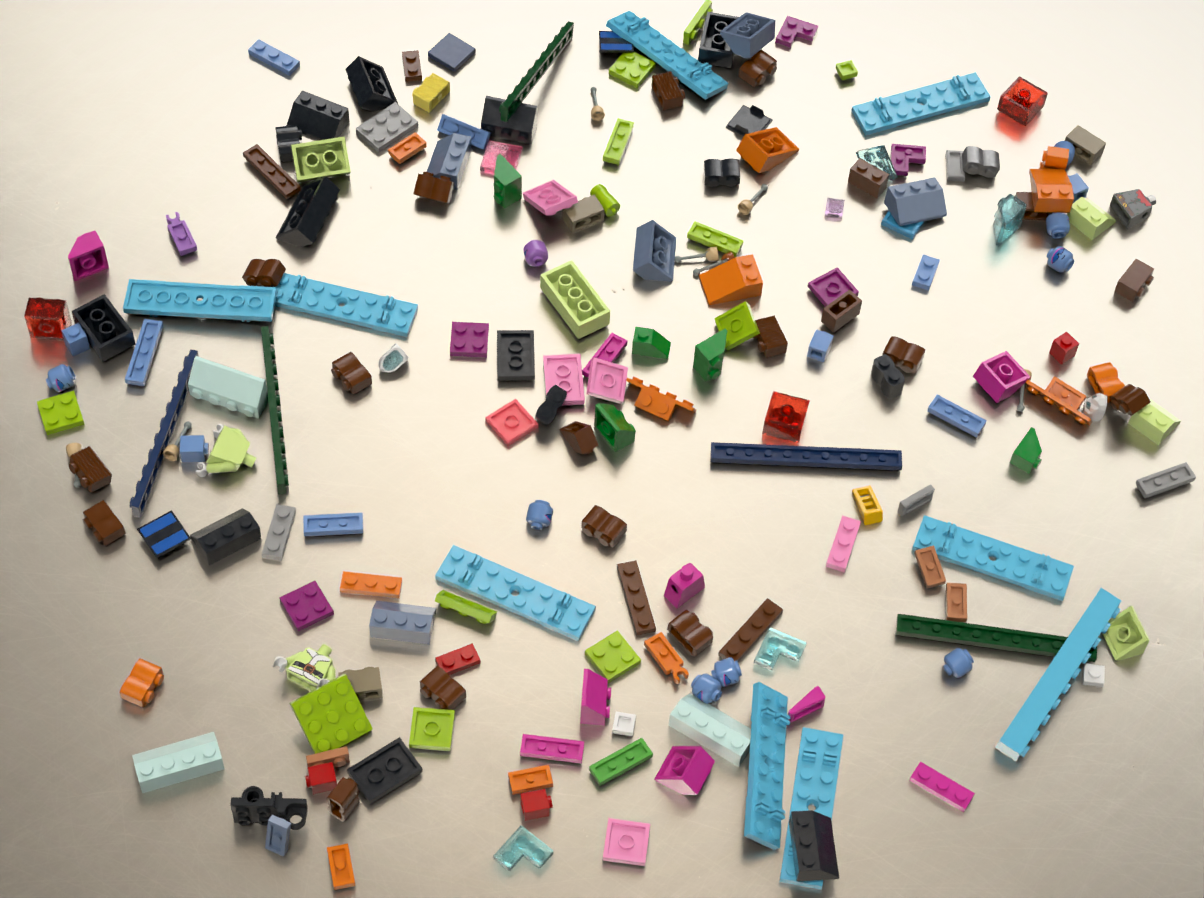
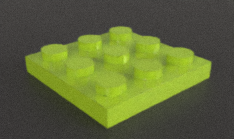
(331, 715)

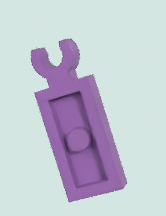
(181, 235)

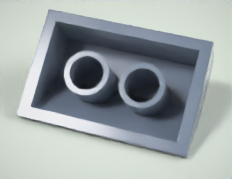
(749, 34)
(451, 157)
(916, 201)
(654, 252)
(402, 622)

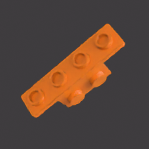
(1063, 396)
(657, 403)

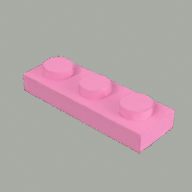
(843, 544)

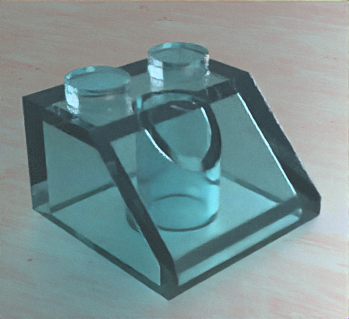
(1008, 218)

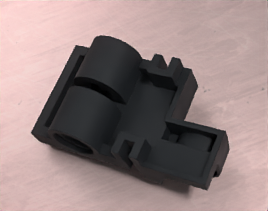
(257, 809)

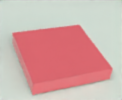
(511, 422)

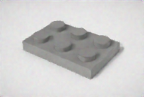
(387, 127)

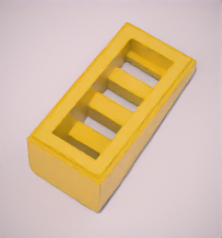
(871, 515)

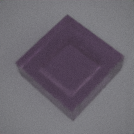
(834, 207)

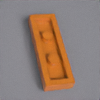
(371, 584)

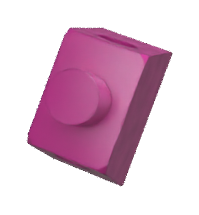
(687, 582)

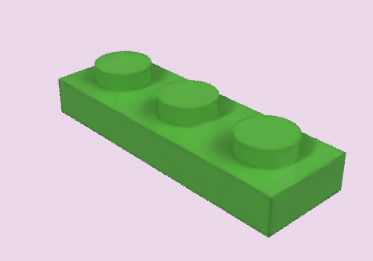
(620, 761)

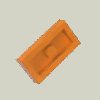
(407, 148)
(530, 779)
(341, 866)

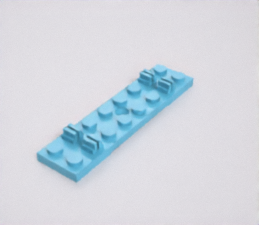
(667, 54)
(905, 107)
(218, 301)
(360, 307)
(1011, 565)
(535, 599)
(766, 766)
(813, 785)

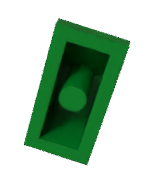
(650, 343)
(1027, 453)

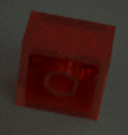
(1022, 100)
(47, 318)
(785, 417)

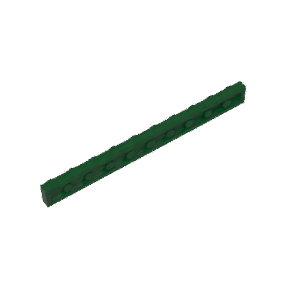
(536, 72)
(275, 416)
(982, 635)

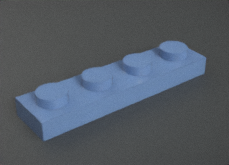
(144, 352)

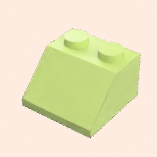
(1089, 218)
(1154, 422)

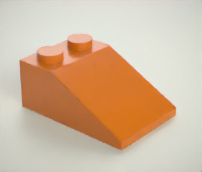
(766, 149)
(1051, 190)
(732, 281)

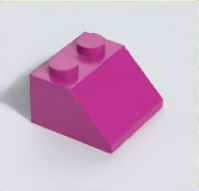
(87, 256)
(1000, 376)
(594, 699)
(685, 769)

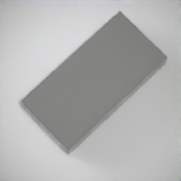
(954, 168)
(916, 500)

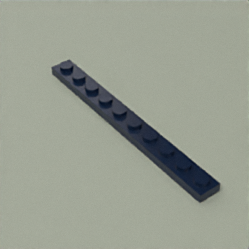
(162, 439)
(806, 456)

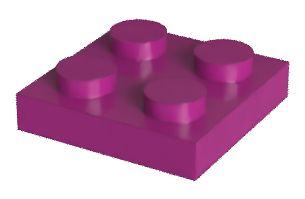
(831, 286)
(469, 339)
(306, 606)

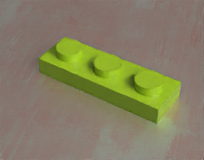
(697, 22)
(618, 141)
(713, 237)
(465, 607)

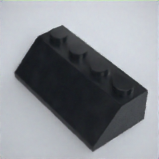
(308, 212)

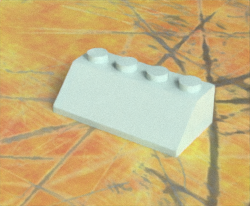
(228, 387)
(711, 729)
(178, 762)

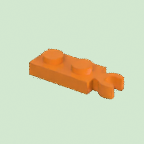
(666, 656)

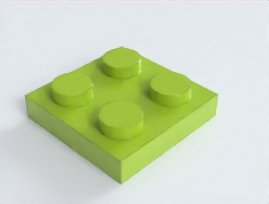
(632, 68)
(739, 325)
(60, 412)
(612, 656)
(432, 729)

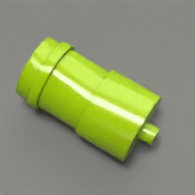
(608, 202)

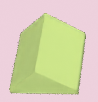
(1126, 635)

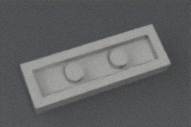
(1165, 480)
(278, 532)

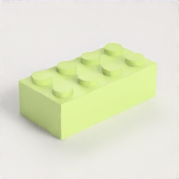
(575, 299)

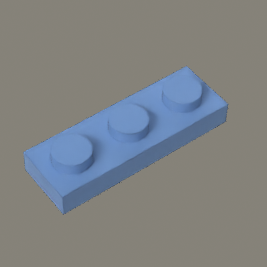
(274, 57)
(450, 125)
(956, 415)
(333, 524)

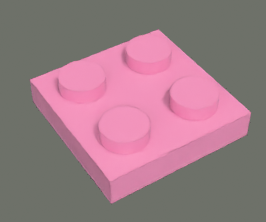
(607, 380)
(626, 842)

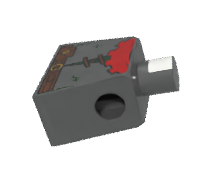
(1132, 206)

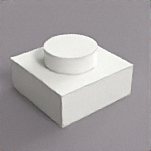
(1093, 675)
(624, 723)

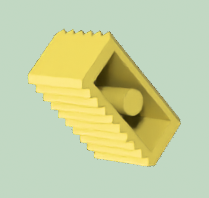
(430, 92)

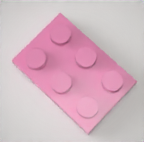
(550, 197)
(567, 374)

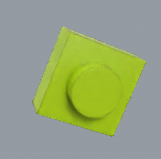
(846, 70)

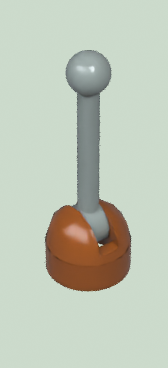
(726, 257)

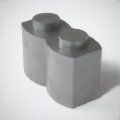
(980, 161)

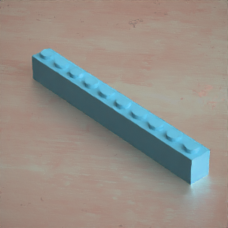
(1058, 674)

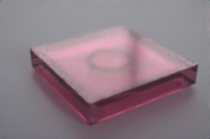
(509, 152)

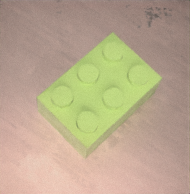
(320, 159)

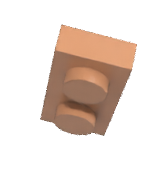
(930, 567)
(956, 602)
(338, 756)

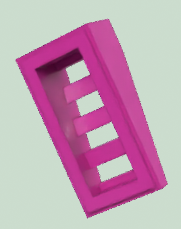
(811, 702)

